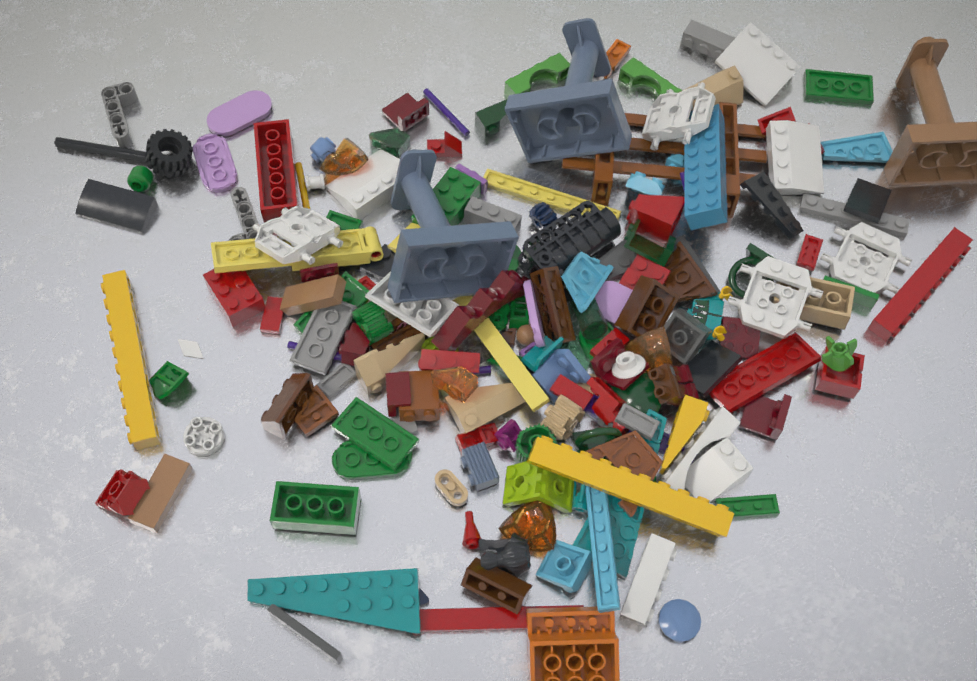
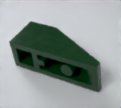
(491, 119)

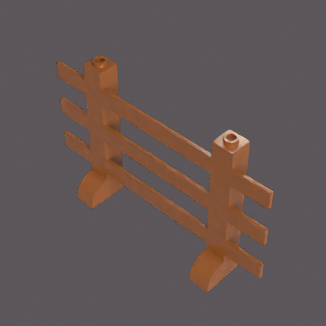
(605, 166)

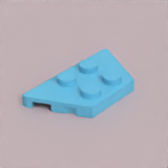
(584, 279)

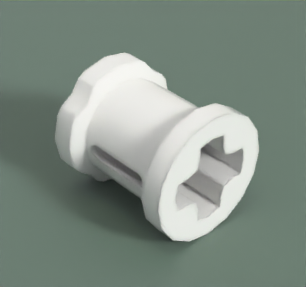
(315, 182)

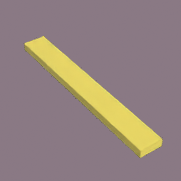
(537, 193)
(508, 361)

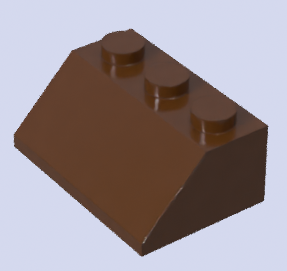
(646, 307)
(287, 404)

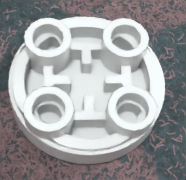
(203, 436)

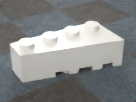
(648, 579)

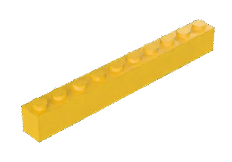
(131, 361)
(630, 487)

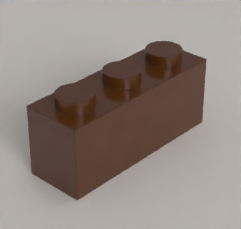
(496, 586)

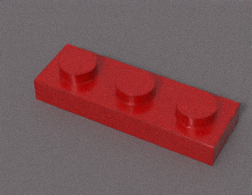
(448, 359)

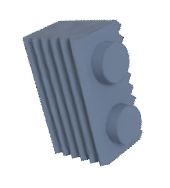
(479, 466)

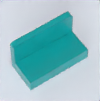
(538, 356)

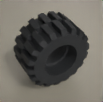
(172, 142)

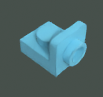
(676, 160)

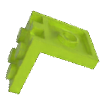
(537, 485)

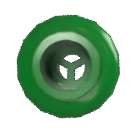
(140, 178)

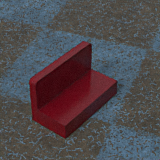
(397, 391)

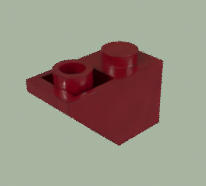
(355, 345)

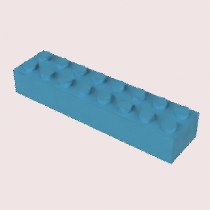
(706, 174)

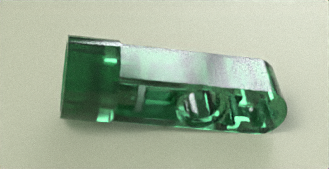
(591, 321)

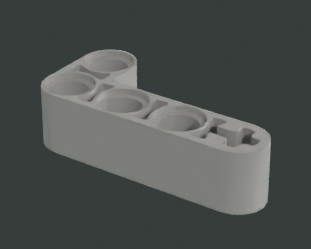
(114, 99)
(246, 219)

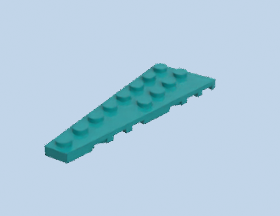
(623, 527)
(367, 597)

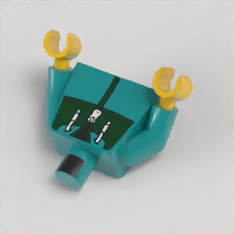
(710, 311)

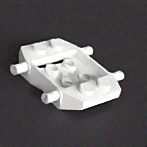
(670, 115)
(303, 229)
(875, 275)
(784, 316)

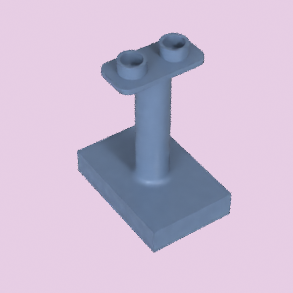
(580, 115)
(441, 257)

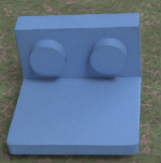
(563, 363)

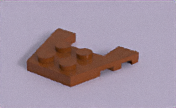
(632, 453)

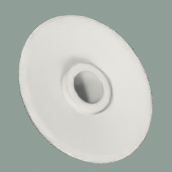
(628, 365)

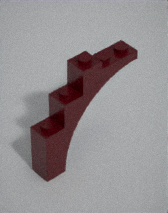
(484, 303)

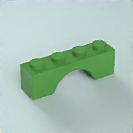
(551, 69)
(636, 74)

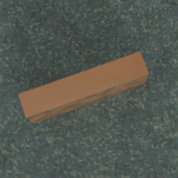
(313, 295)
(164, 488)

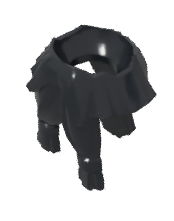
(510, 556)

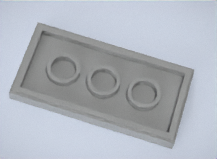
(323, 337)

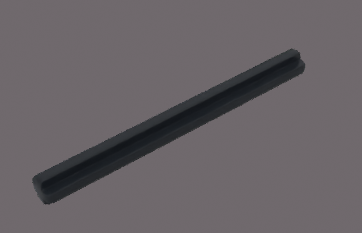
(100, 149)

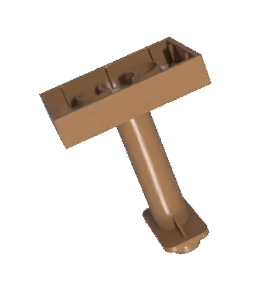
(940, 148)

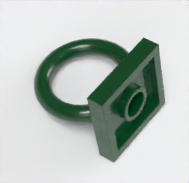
(753, 256)
(591, 438)

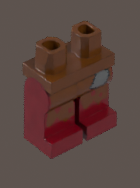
(672, 383)

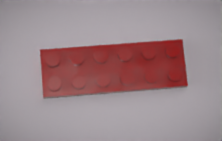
(764, 372)

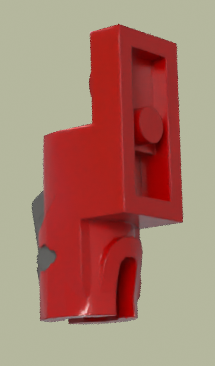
(607, 404)

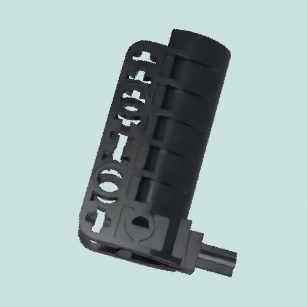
(580, 234)

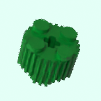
(372, 322)
(526, 440)

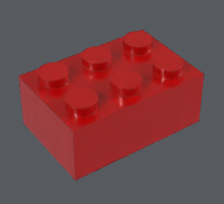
(235, 295)

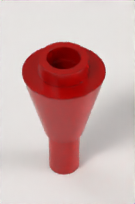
(471, 533)

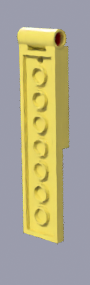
(241, 255)

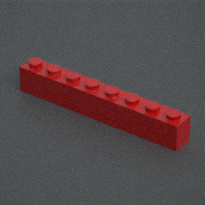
(920, 284)

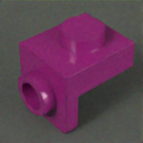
(508, 435)

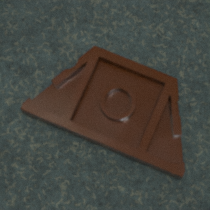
(686, 276)

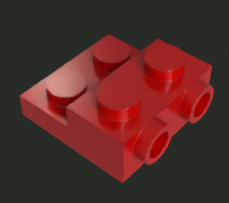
(643, 267)

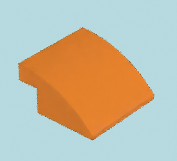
(572, 644)

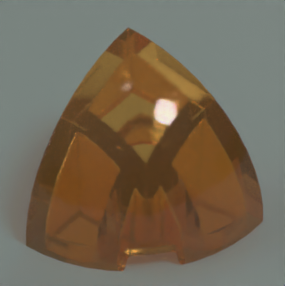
(346, 159)
(652, 347)
(534, 523)

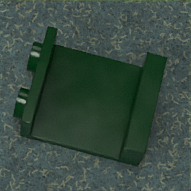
(646, 247)

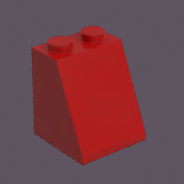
(656, 214)

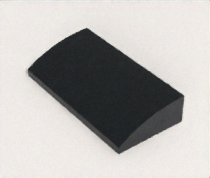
(116, 206)

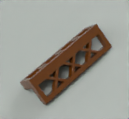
(555, 304)

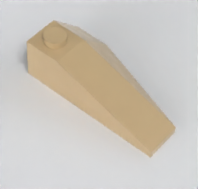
(725, 86)
(373, 365)
(484, 405)

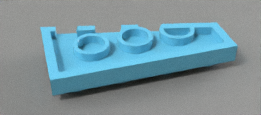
(859, 148)

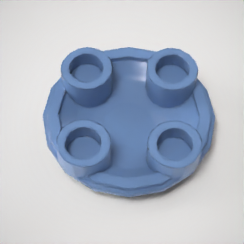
(679, 620)

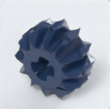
(542, 215)

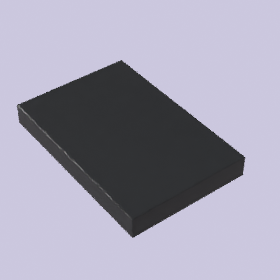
(867, 200)
(712, 366)

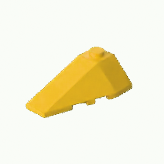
(686, 422)

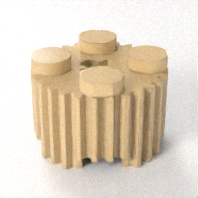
(562, 417)

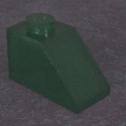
(391, 141)

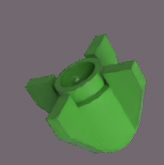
(839, 355)

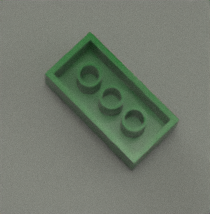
(454, 193)
(315, 507)

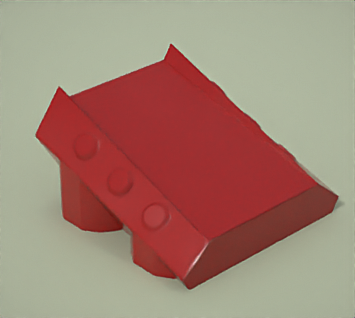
(122, 492)

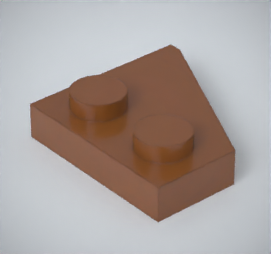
(315, 412)

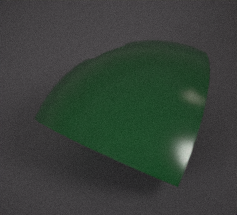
(640, 394)

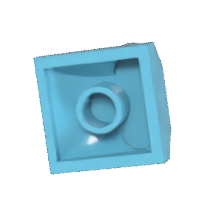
(644, 186)
(565, 566)

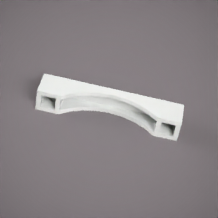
(718, 426)

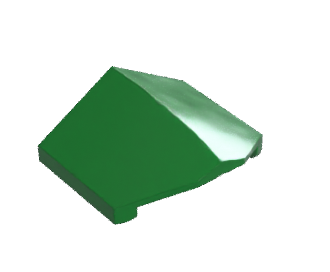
(167, 380)

